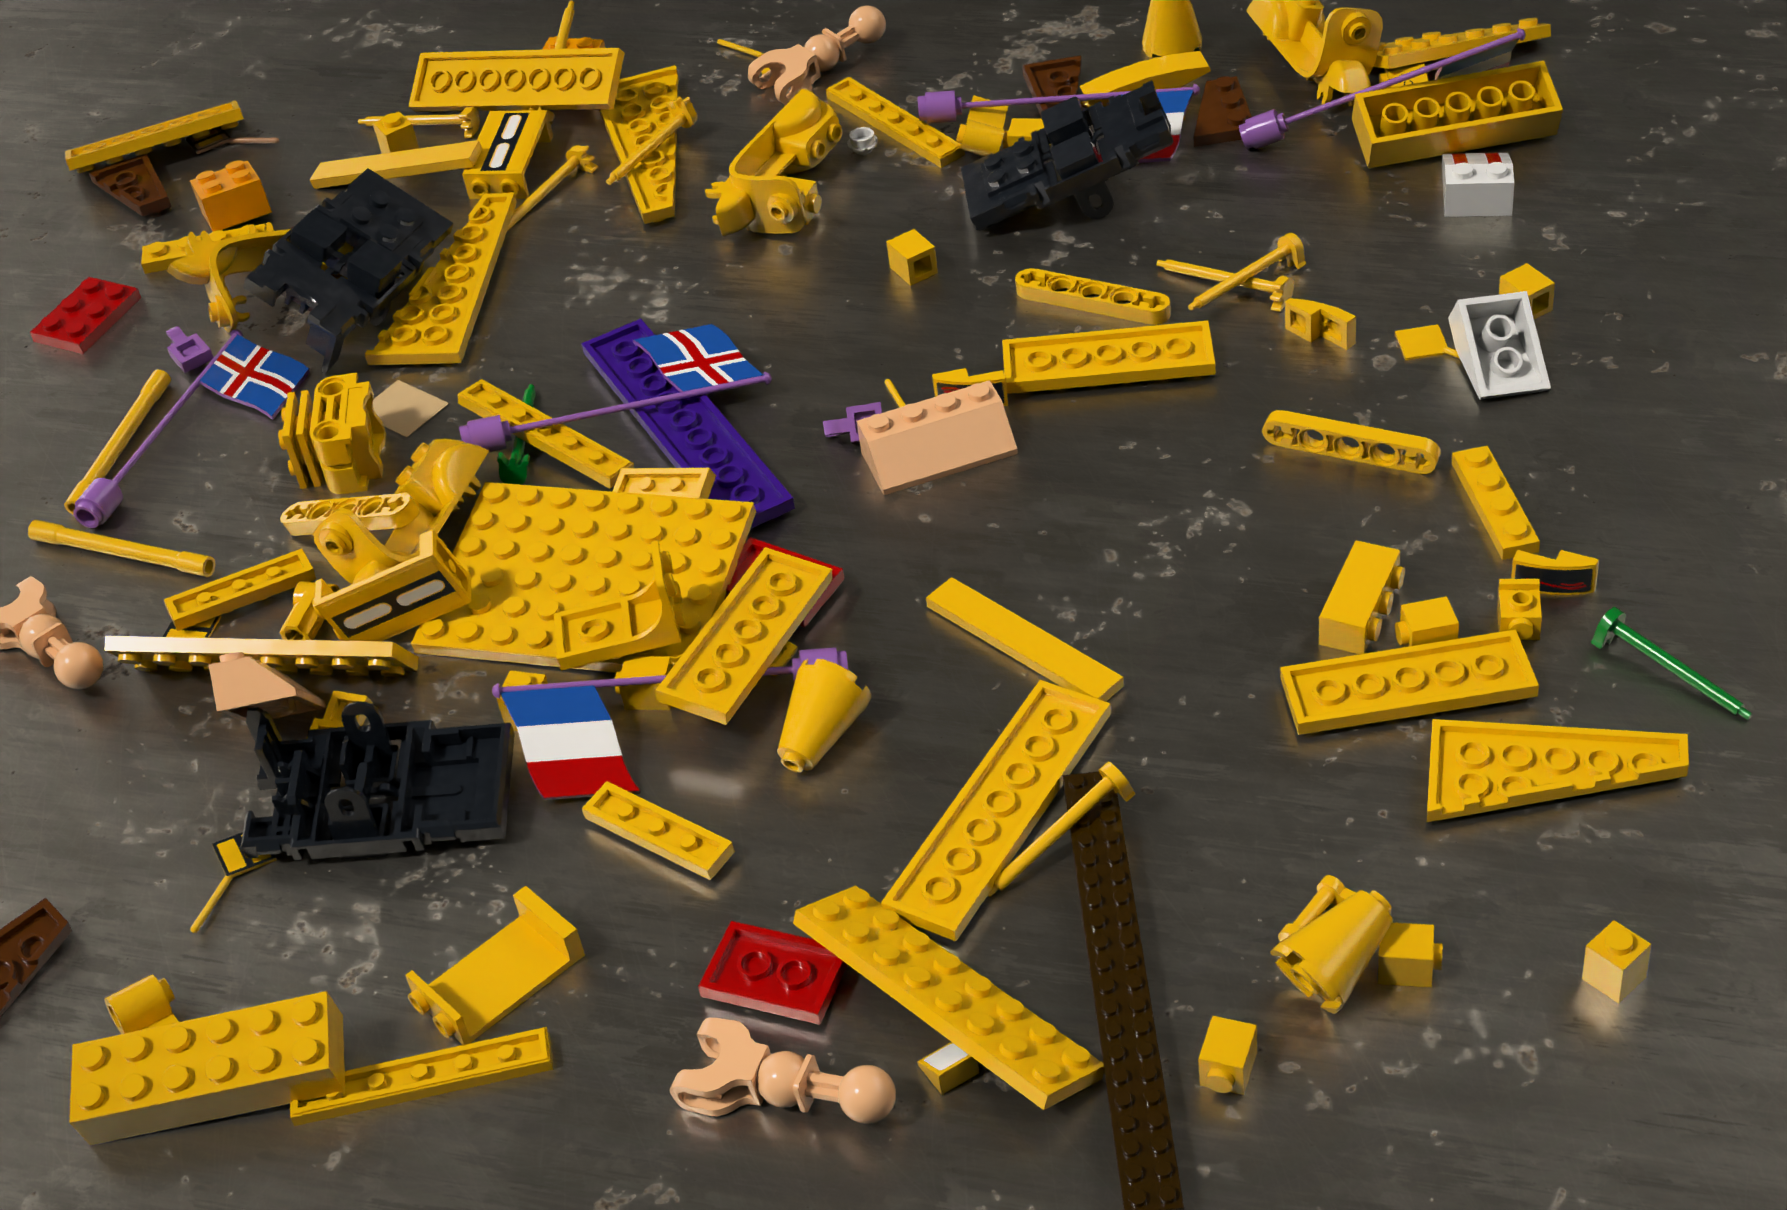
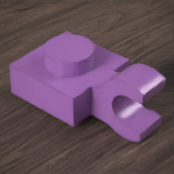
(188, 351)
(849, 425)

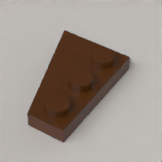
(1053, 78)

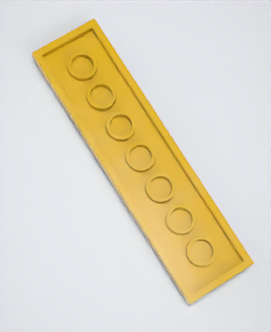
(517, 80)
(283, 655)
(996, 810)
(950, 997)

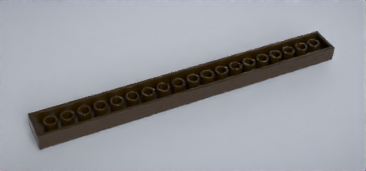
(1122, 1005)

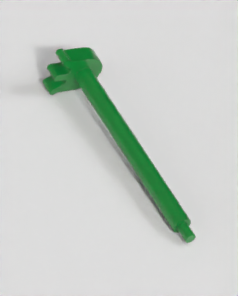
(516, 469)
(1613, 624)

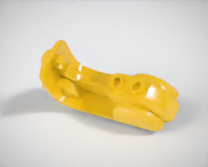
(1331, 52)
(756, 191)
(213, 261)
(435, 484)

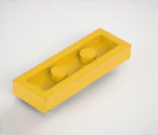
(678, 482)

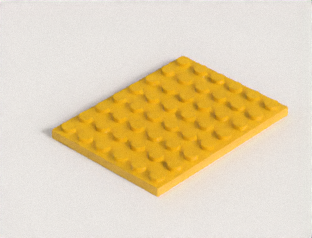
(572, 548)

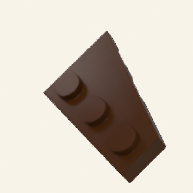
(1221, 112)
(134, 185)
(27, 946)

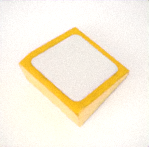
(948, 1067)

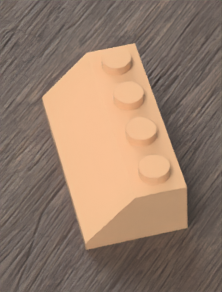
(936, 437)
(248, 683)

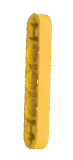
(1144, 305)
(1367, 437)
(374, 511)

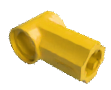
(303, 620)

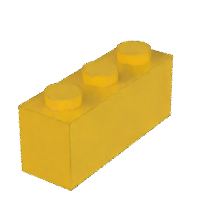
(1361, 598)

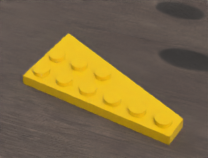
(1436, 46)
(1514, 765)

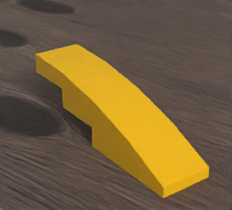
(1164, 71)

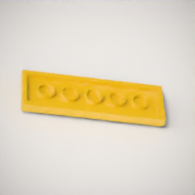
(143, 139)
(1108, 357)
(744, 636)
(1408, 682)

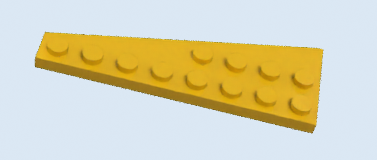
(637, 117)
(448, 296)

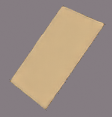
(406, 407)

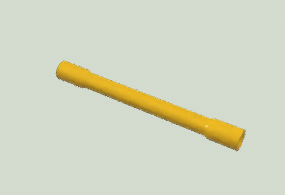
(148, 396)
(183, 561)

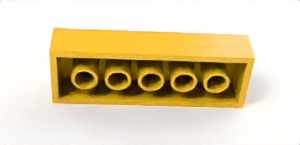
(1456, 114)
(207, 1068)

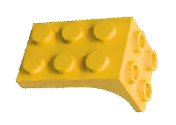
(625, 623)

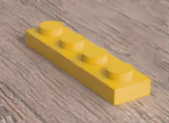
(160, 254)
(1495, 502)
(239, 589)
(658, 830)

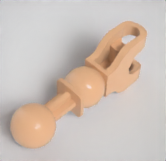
(801, 66)
(33, 627)
(749, 1074)

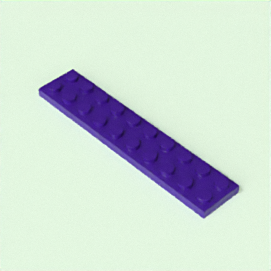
(686, 429)

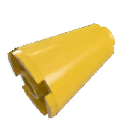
(1171, 28)
(819, 713)
(1335, 948)

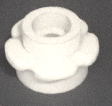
(862, 140)

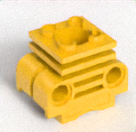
(334, 435)

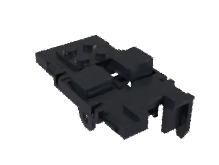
(1023, 177)
(389, 240)
(445, 781)

